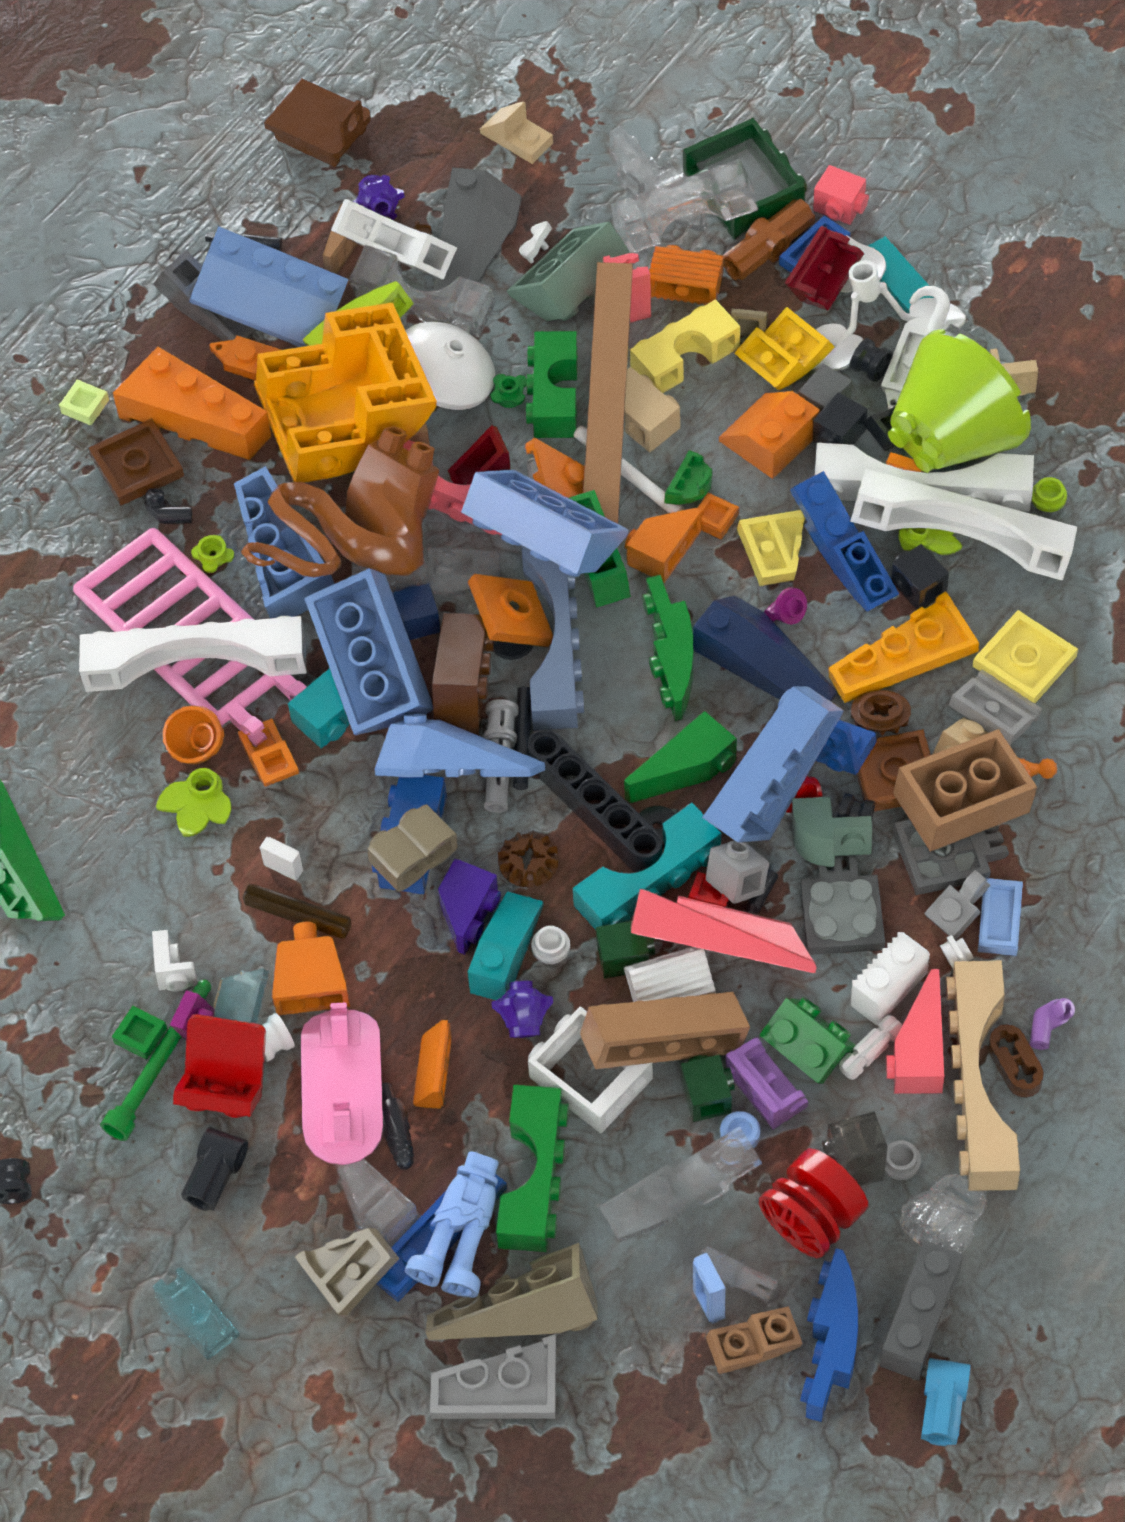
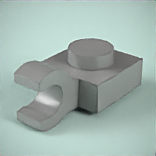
(955, 910)

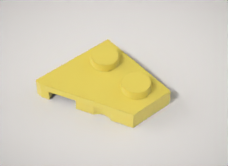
(773, 545)

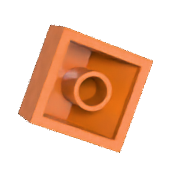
(772, 431)

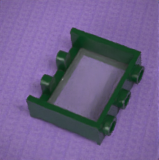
(767, 167)

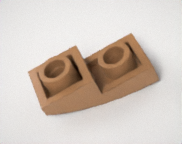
(754, 1341)

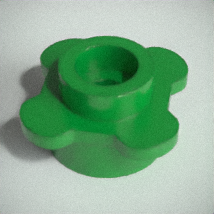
(512, 397)

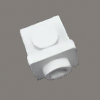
(168, 969)

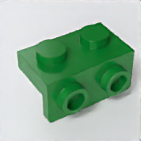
(807, 1038)

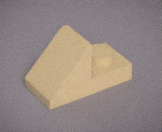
(516, 133)

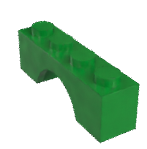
(526, 1213)

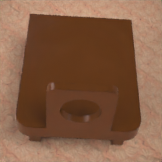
(318, 122)

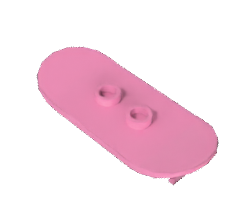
(341, 1085)

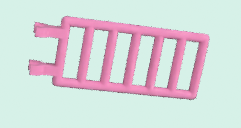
(218, 599)

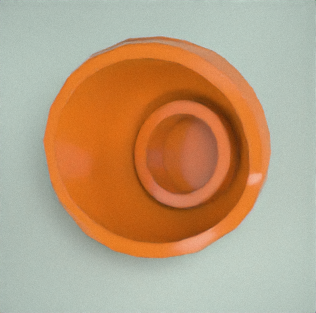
(193, 734)

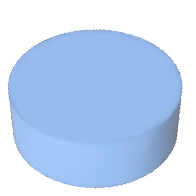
(747, 1123)

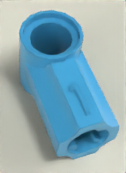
(945, 1392)

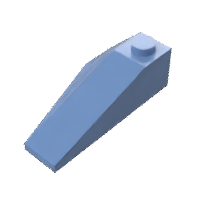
(428, 746)

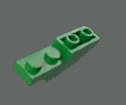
(671, 648)

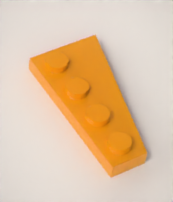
(917, 646)

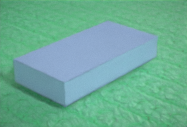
(1000, 917)
(708, 1288)

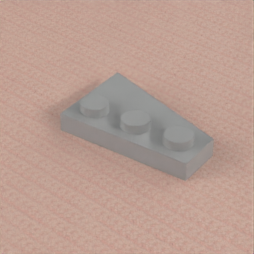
(500, 1387)

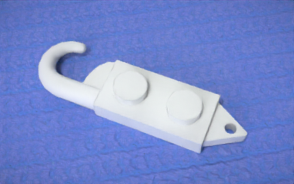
(910, 339)

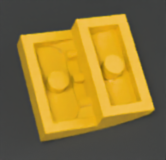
(784, 350)

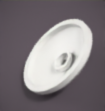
(453, 364)

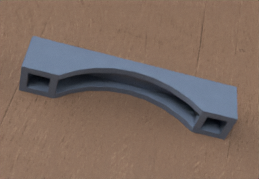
(553, 685)

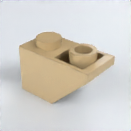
(648, 412)

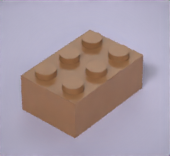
(964, 790)

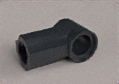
(217, 1158)

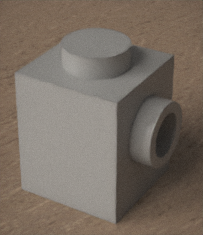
(737, 871)

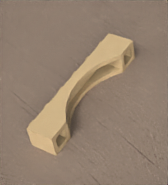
(990, 1144)

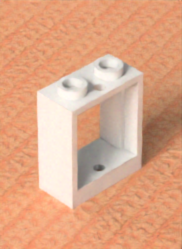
(614, 1097)

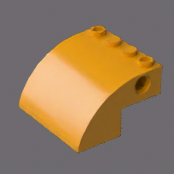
(343, 393)

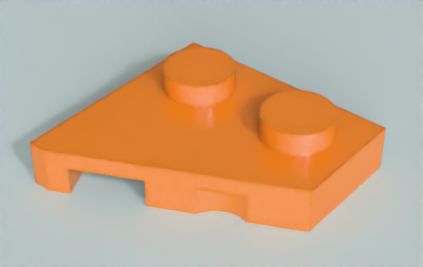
(556, 469)

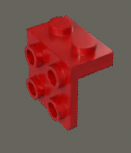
(222, 1066)

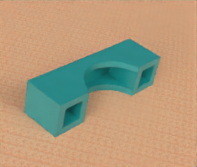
(612, 896)

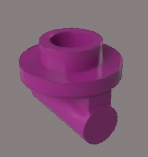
(788, 606)

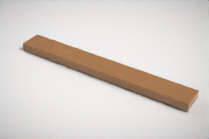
(608, 385)

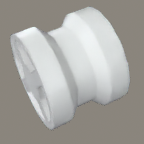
(276, 1037)

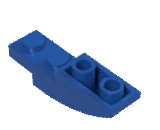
(841, 544)
(837, 1331)

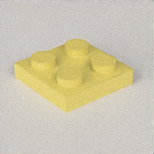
(1026, 656)

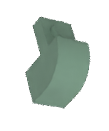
(822, 838)

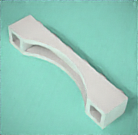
(998, 480)
(1030, 540)
(120, 657)

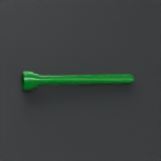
(120, 1121)

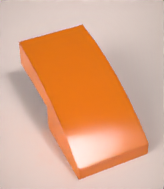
(270, 758)

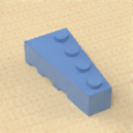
(281, 587)
(774, 766)

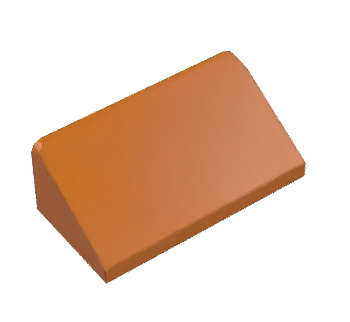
(433, 1066)

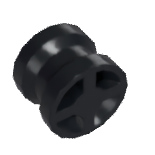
(870, 359)
(854, 808)
(13, 1181)

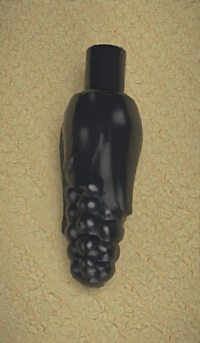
(396, 1128)

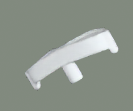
(532, 246)

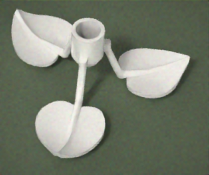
(866, 286)

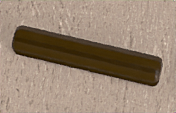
(296, 910)

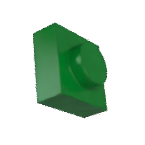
(139, 1032)

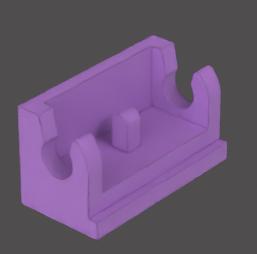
(764, 1083)

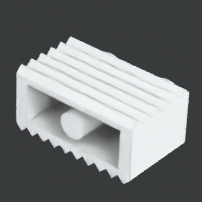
(670, 976)
(889, 978)

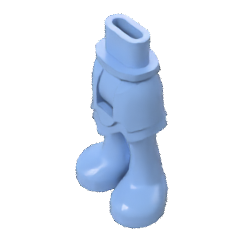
(465, 1207)

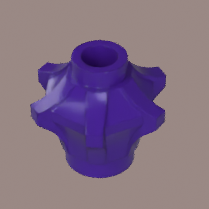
(379, 195)
(523, 1009)

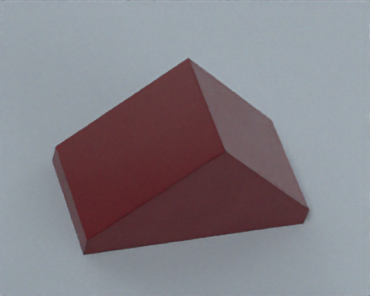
(486, 454)

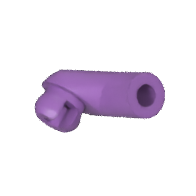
(1048, 1018)

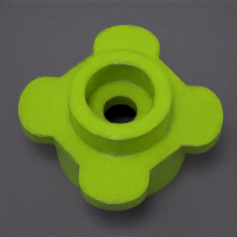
(209, 545)

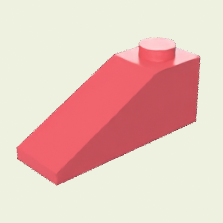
(918, 1048)

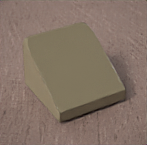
(750, 320)

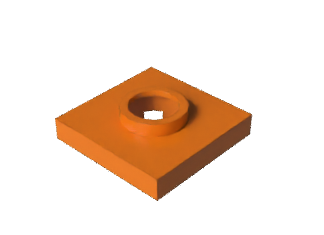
(501, 620)

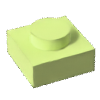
(84, 402)

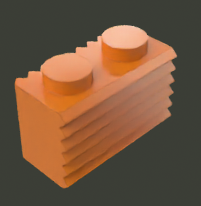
(686, 274)

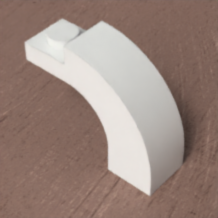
(411, 246)

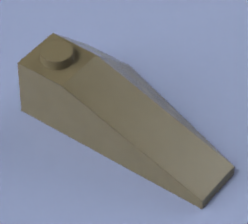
(543, 1301)

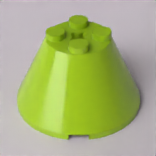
(956, 404)

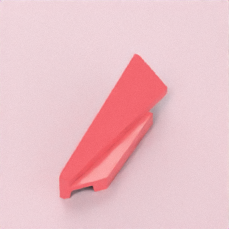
(720, 930)

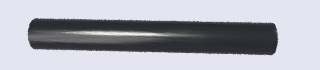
(523, 726)

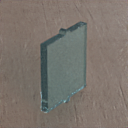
(241, 996)

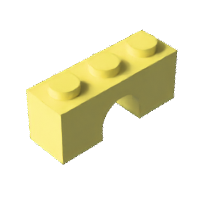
(704, 331)

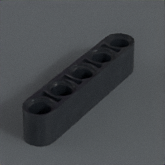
(601, 816)

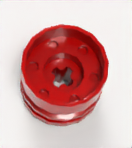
(813, 1203)

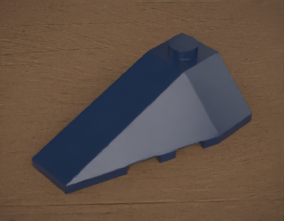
(755, 649)

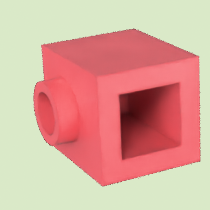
(840, 195)

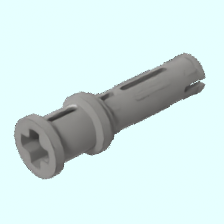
(497, 795)

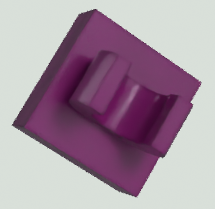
(190, 1004)

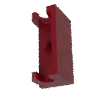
(823, 268)

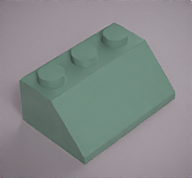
(567, 272)

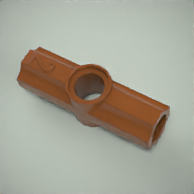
(768, 239)

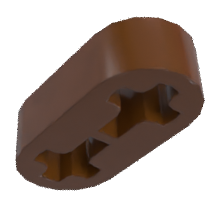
(1008, 1064)

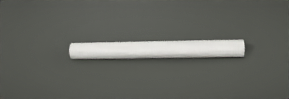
(636, 478)

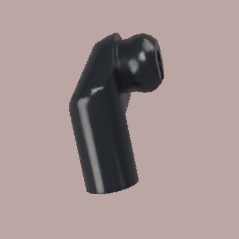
(163, 511)

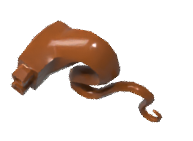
(380, 518)

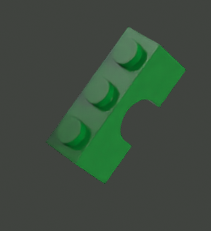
(553, 361)

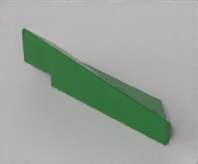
(23, 882)

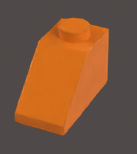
(662, 542)

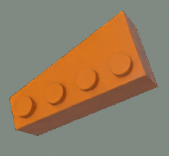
(192, 406)

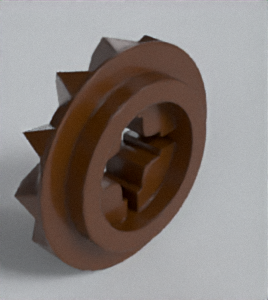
(882, 702)
(539, 870)

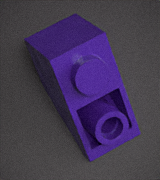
(465, 900)

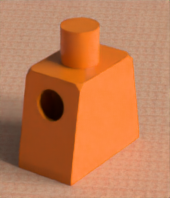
(307, 973)

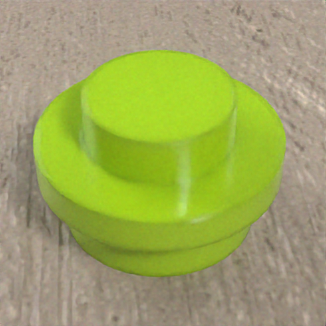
(1049, 495)

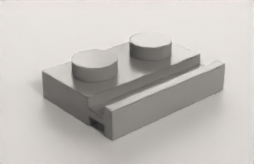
(995, 706)

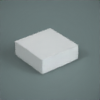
(281, 858)

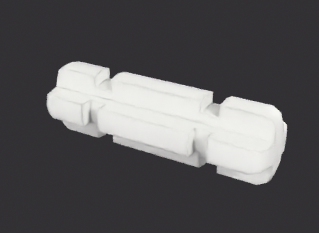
(870, 1047)

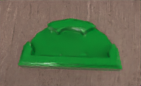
(690, 482)

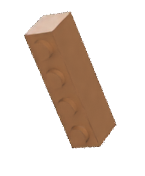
(663, 1029)

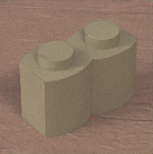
(411, 847)

